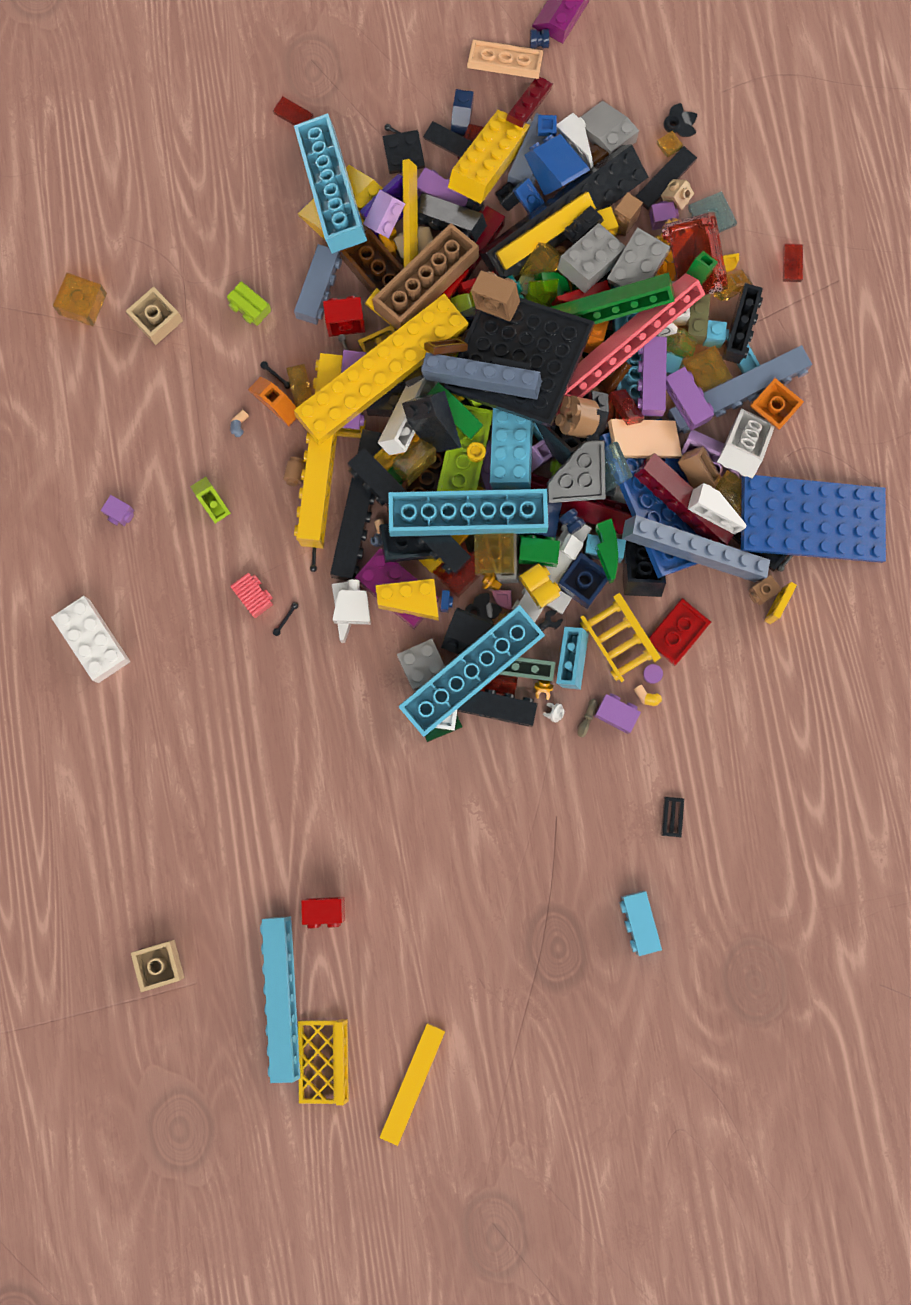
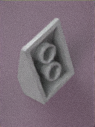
(609, 127)

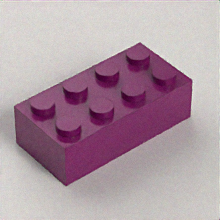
(378, 573)

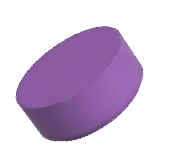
(652, 674)

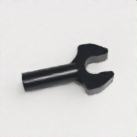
(548, 623)

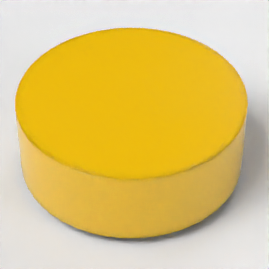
(476, 452)

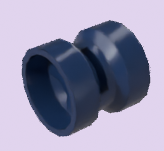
(539, 38)
(573, 522)

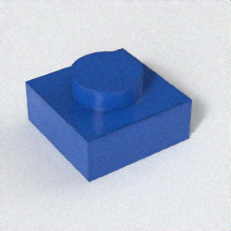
(547, 125)
(446, 601)

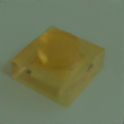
(669, 144)

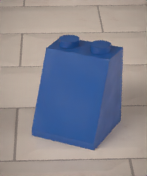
(554, 163)

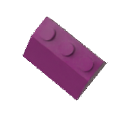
(559, 17)

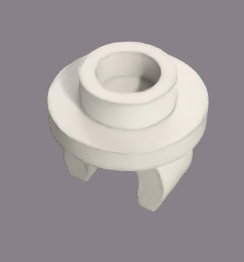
(557, 712)

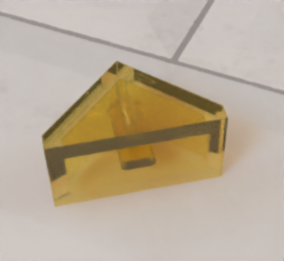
(681, 343)

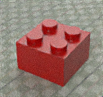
(344, 316)
(323, 911)

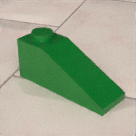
(462, 417)

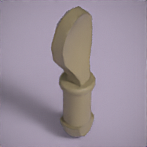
(583, 726)

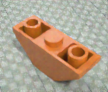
(274, 400)

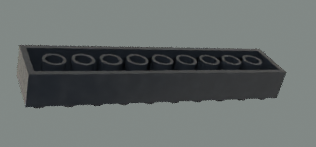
(606, 184)

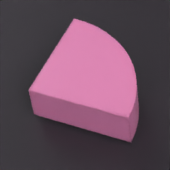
(503, 598)

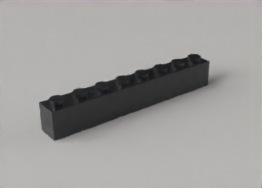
(380, 483)
(355, 519)

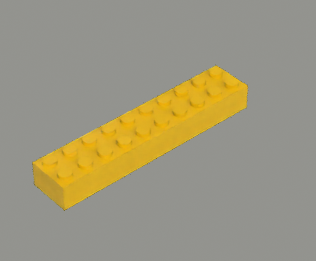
(379, 370)
(319, 468)

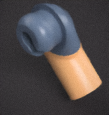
(235, 426)
(376, 540)

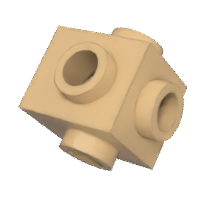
(679, 192)

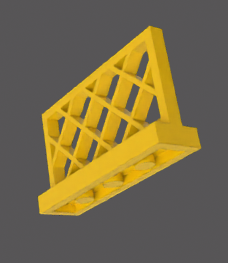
(339, 1064)

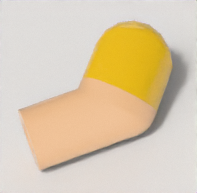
(647, 698)

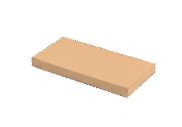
(505, 59)
(646, 438)

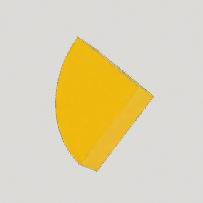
(731, 261)

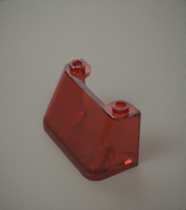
(689, 239)

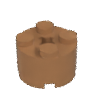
(578, 416)

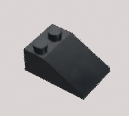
(433, 421)
(639, 573)

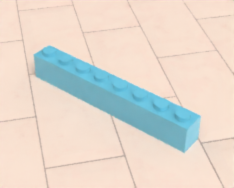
(280, 1000)

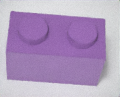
(617, 713)

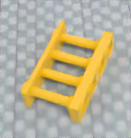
(628, 621)

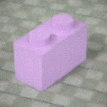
(384, 213)

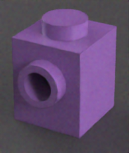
(661, 213)
(117, 511)

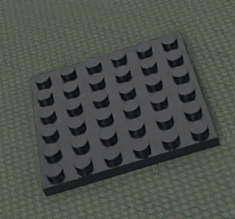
(535, 335)

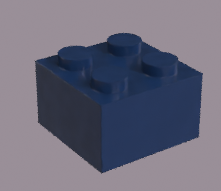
(583, 580)

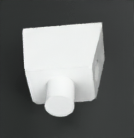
(352, 605)

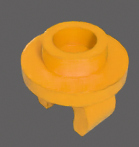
(489, 581)
(543, 686)

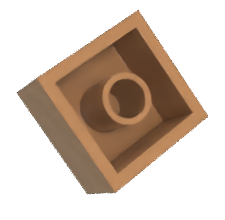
(495, 295)

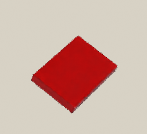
(678, 631)

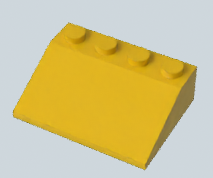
(363, 188)

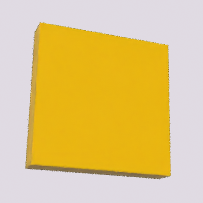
(780, 603)

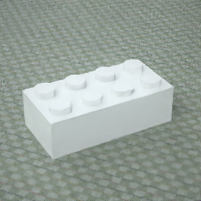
(746, 443)
(90, 639)

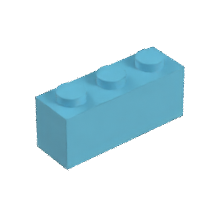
(572, 658)
(640, 923)

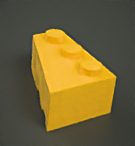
(409, 597)

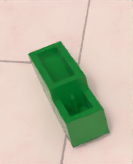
(607, 549)

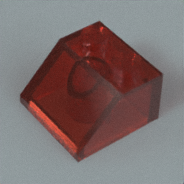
(462, 581)

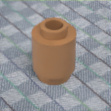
(293, 471)

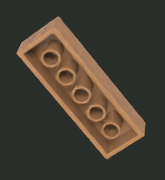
(426, 276)

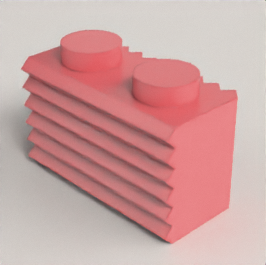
(251, 594)

